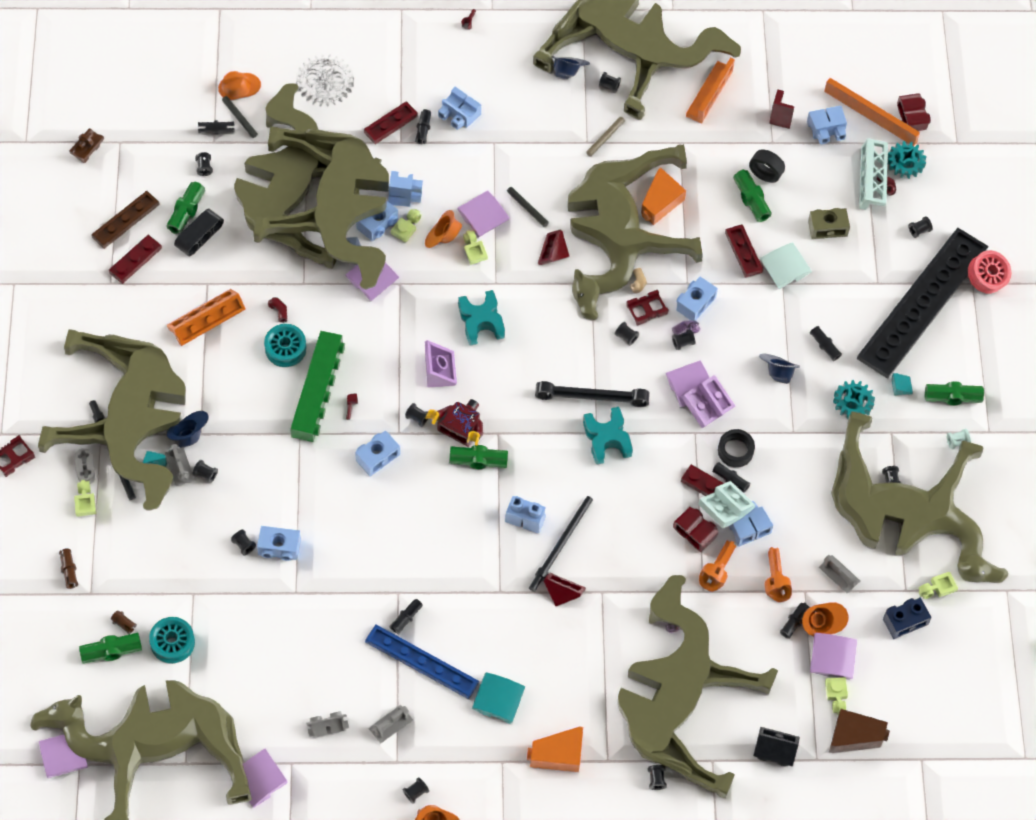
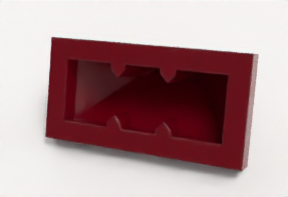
(553, 248)
(562, 590)

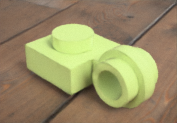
(404, 228)
(475, 250)
(84, 503)
(942, 584)
(836, 690)

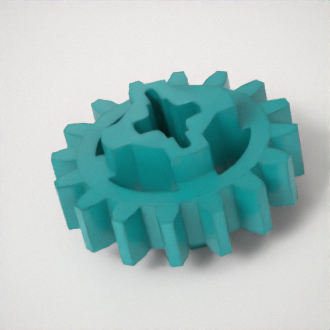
(908, 160)
(854, 398)

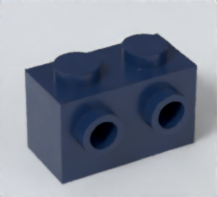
(906, 617)

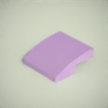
(483, 213)
(385, 279)
(686, 378)
(708, 401)
(833, 655)
(59, 758)
(263, 777)

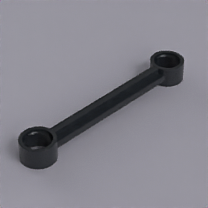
(637, 397)

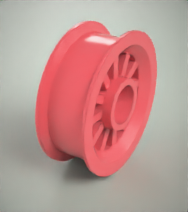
(996, 264)

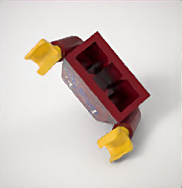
(459, 422)

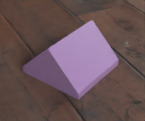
(439, 365)

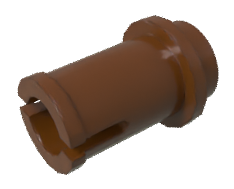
(123, 621)

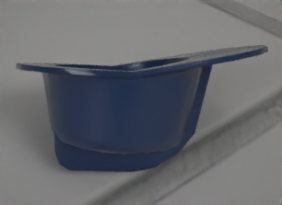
(567, 66)
(779, 368)
(188, 429)

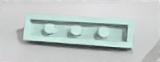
(866, 173)

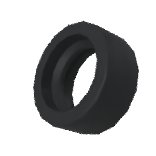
(770, 159)
(741, 435)

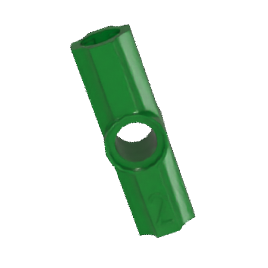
(752, 195)
(185, 207)
(954, 393)
(478, 457)
(110, 648)

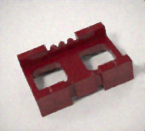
(644, 303)
(16, 460)

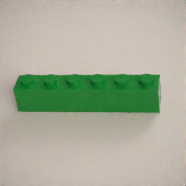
(317, 386)

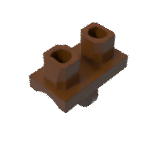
(86, 145)

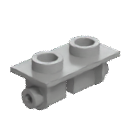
(179, 465)
(839, 573)
(391, 723)
(319, 725)

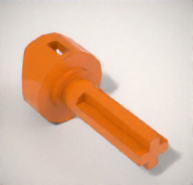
(716, 571)
(777, 582)

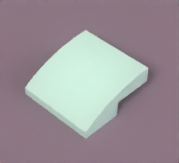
(785, 265)
(726, 504)

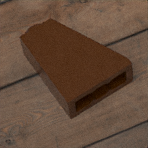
(857, 732)

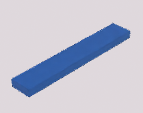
(422, 661)

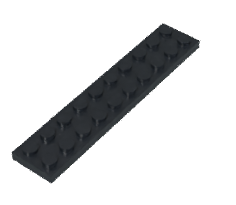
(921, 304)

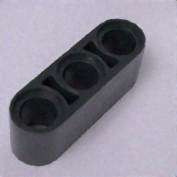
(199, 232)

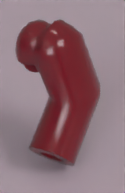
(891, 185)
(280, 306)

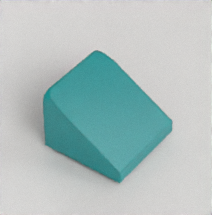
(901, 384)
(155, 458)

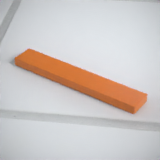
(871, 111)

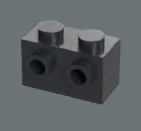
(776, 746)

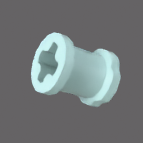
(956, 438)

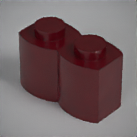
(913, 111)
(696, 529)

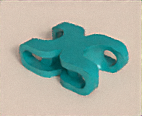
(481, 317)
(607, 435)

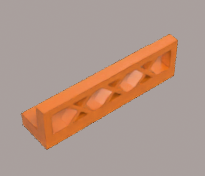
(710, 90)
(206, 316)

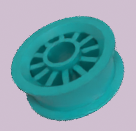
(289, 335)
(157, 639)

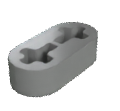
(89, 465)

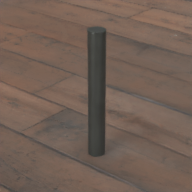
(234, 110)
(527, 206)

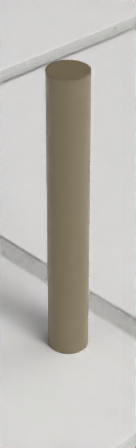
(608, 133)

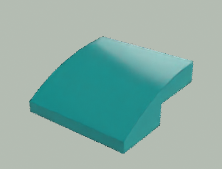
(498, 697)

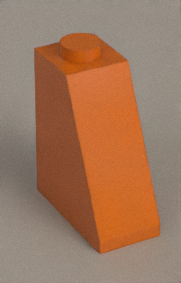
(662, 197)
(557, 751)

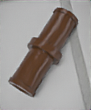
(68, 568)

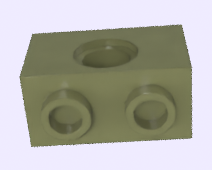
(821, 229)

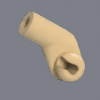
(640, 281)

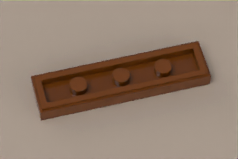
(125, 219)

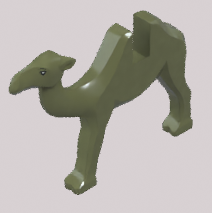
(641, 42)
(290, 178)
(338, 197)
(617, 225)
(130, 409)
(918, 510)
(679, 688)
(152, 738)

